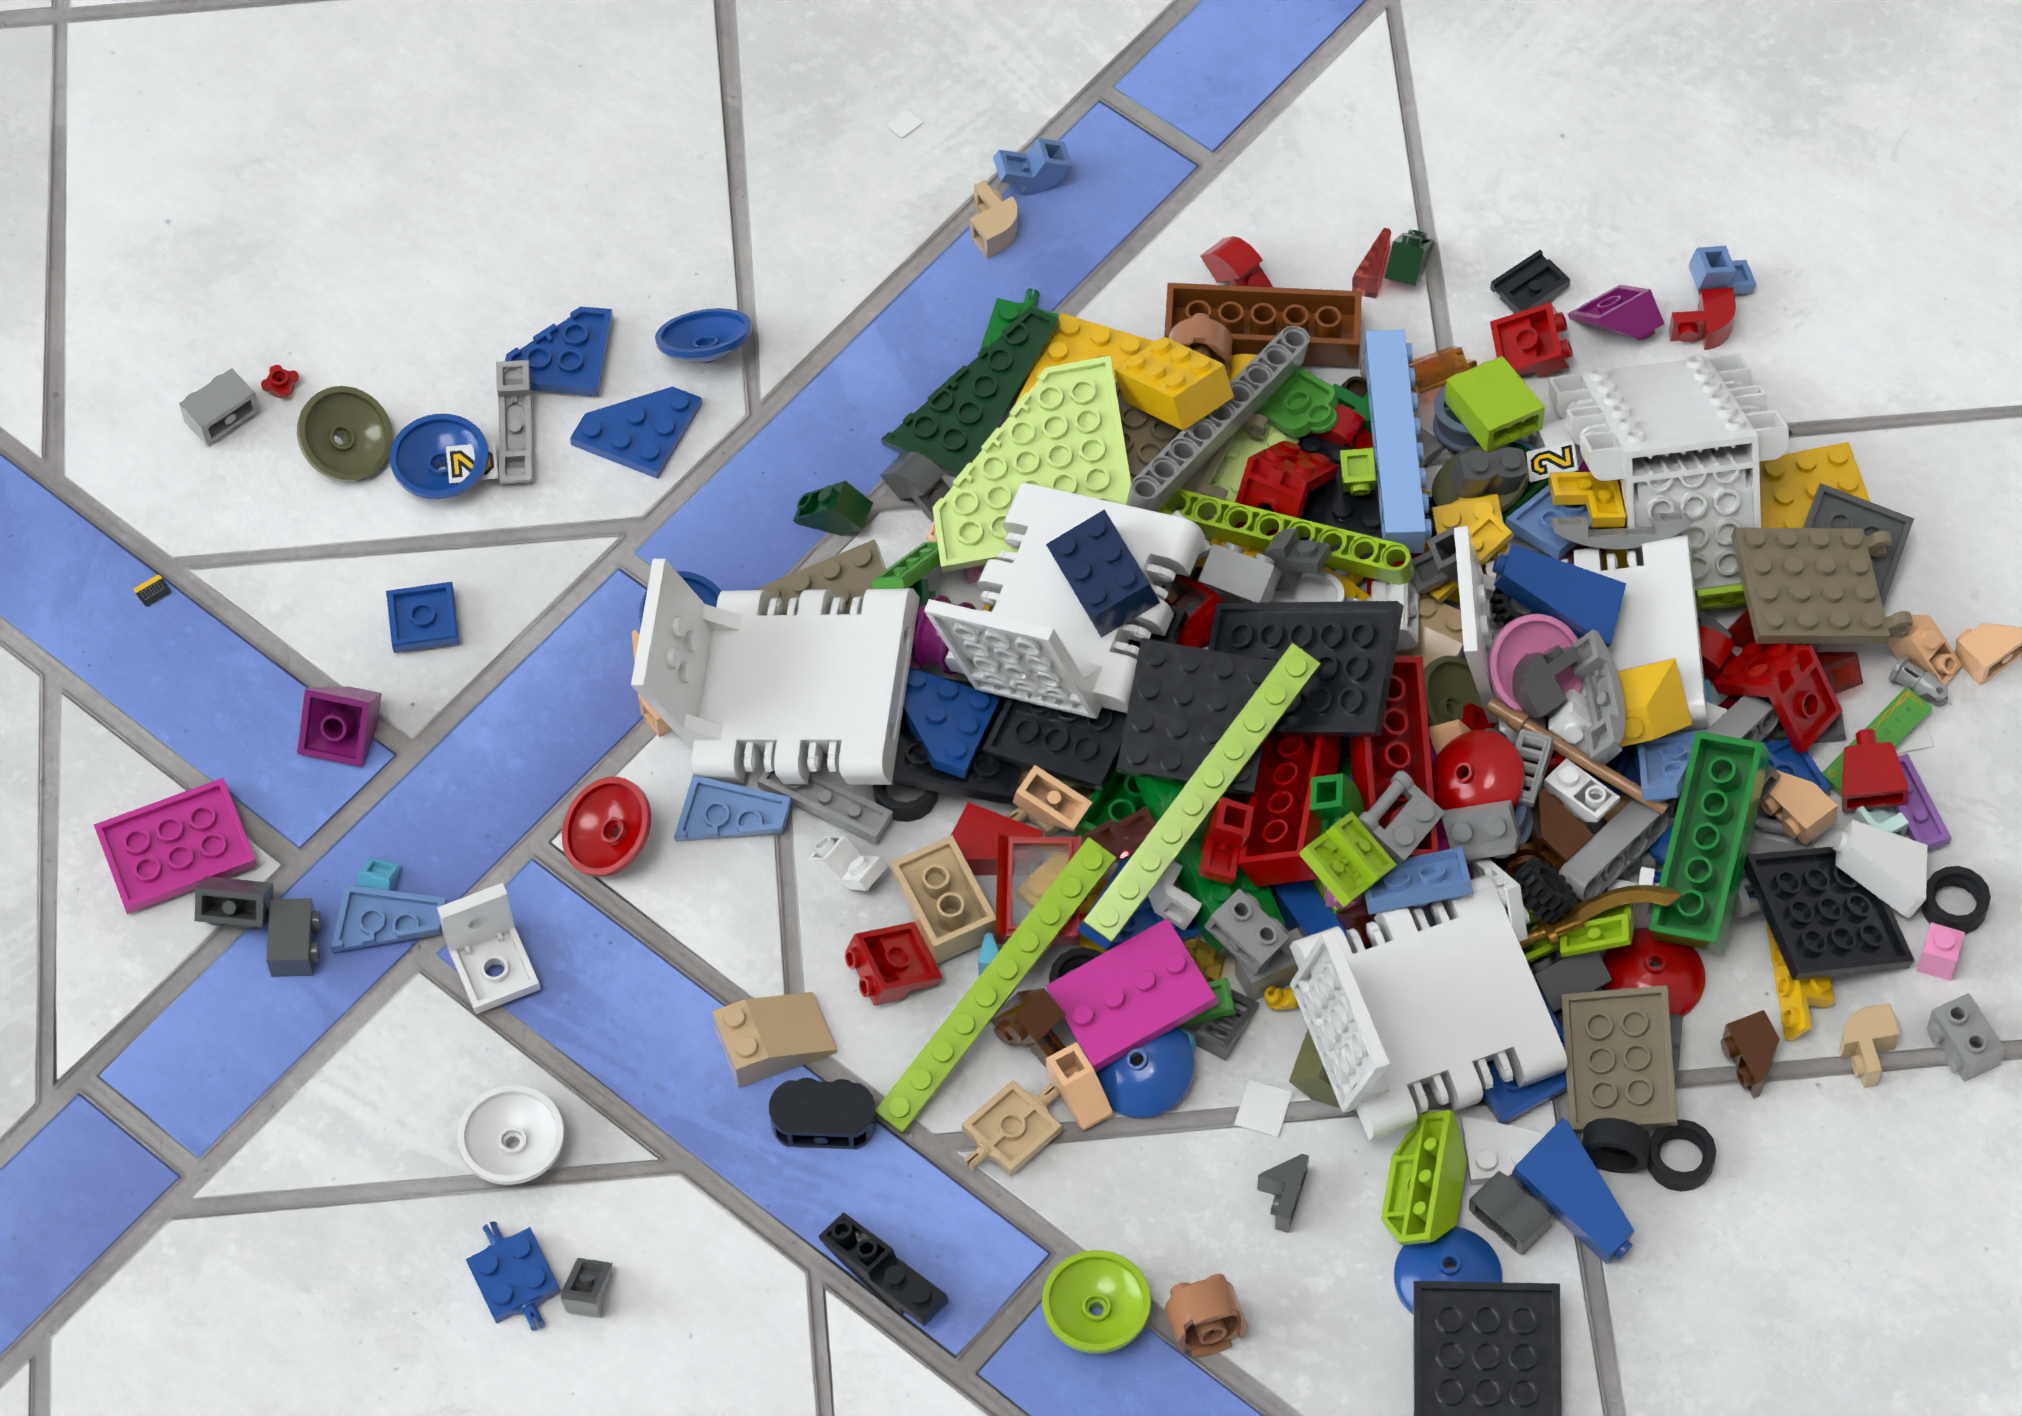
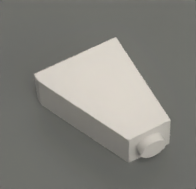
(1884, 864)

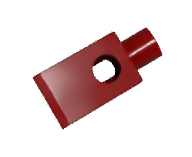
(1872, 774)

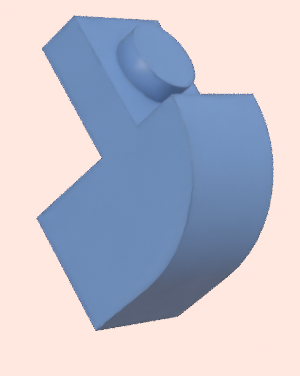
(1036, 170)
(1715, 269)

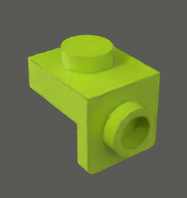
(1358, 471)

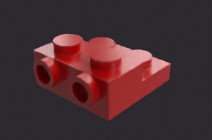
(1533, 340)
(891, 962)

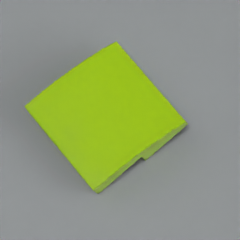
(1720, 597)
(1347, 859)
(1601, 932)

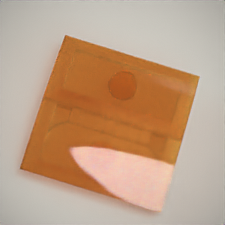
(1438, 366)

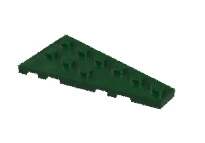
(976, 397)

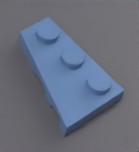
(730, 810)
(383, 917)

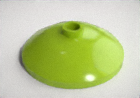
(1091, 1282)

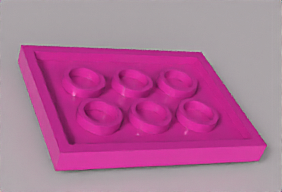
(175, 845)
(1132, 994)

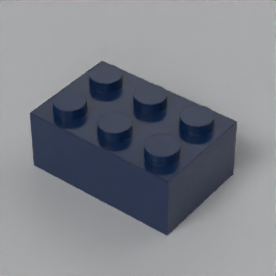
(1103, 573)

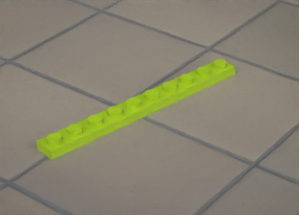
(1202, 793)
(995, 985)

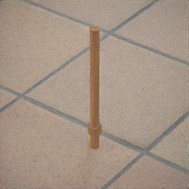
(1519, 721)

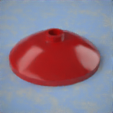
(1493, 774)
(595, 821)
(1679, 969)

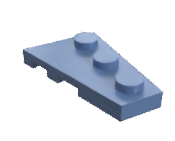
(1664, 765)

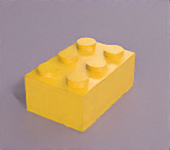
(1174, 383)

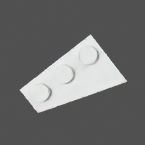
(1509, 894)
(1494, 1147)

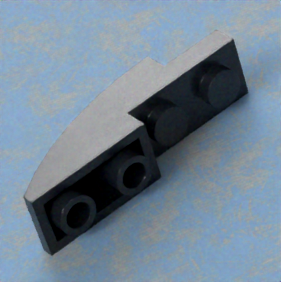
(882, 1271)

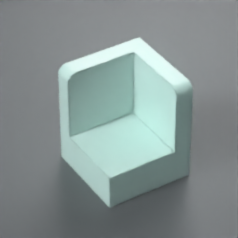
(1880, 819)

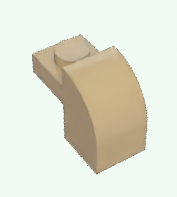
(996, 224)
(1864, 1036)

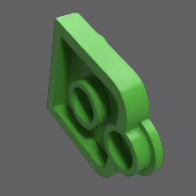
(1302, 406)

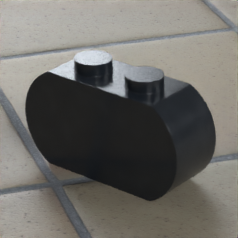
(822, 1114)

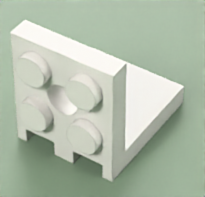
(483, 934)

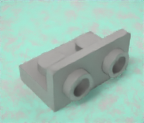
(1483, 830)

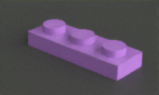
(1923, 818)

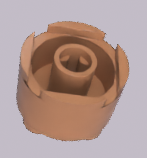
(1205, 337)
(1205, 1315)

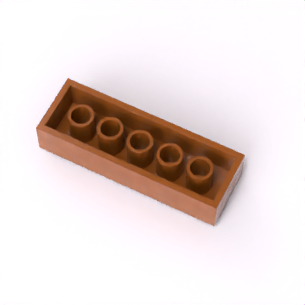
(1261, 313)

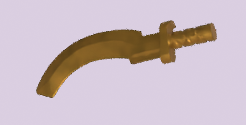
(1579, 914)

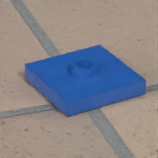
(422, 617)

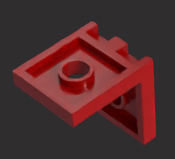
(1283, 478)
(1787, 677)

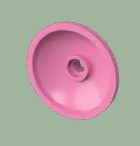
(1525, 636)

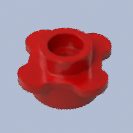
(283, 388)

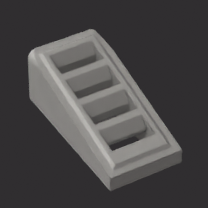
(1536, 748)

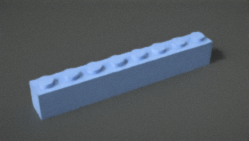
(1394, 439)

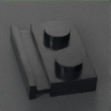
(1530, 283)

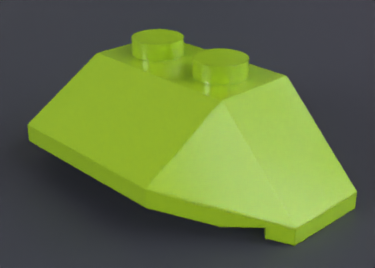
(1425, 1180)

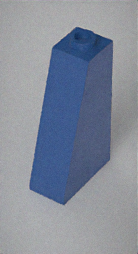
(1560, 590)
(1303, 908)
(1574, 1190)

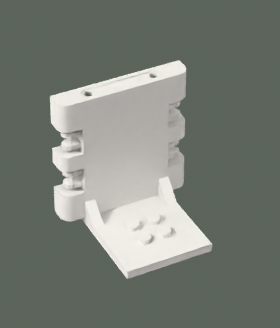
(1679, 443)
(1653, 622)
(1039, 636)
(776, 683)
(1424, 1009)

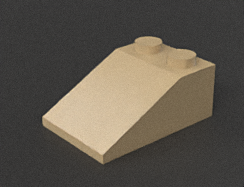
(1438, 631)
(944, 899)
(772, 1035)

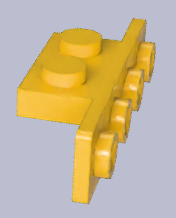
(1797, 994)

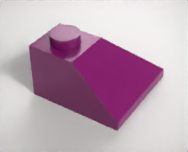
(1622, 311)
(338, 723)

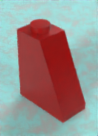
(978, 836)

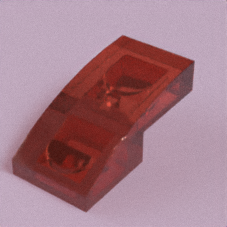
(1124, 836)

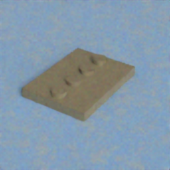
(1620, 1057)

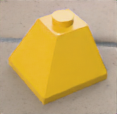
(1653, 701)

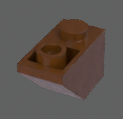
(1556, 831)
(1752, 1047)

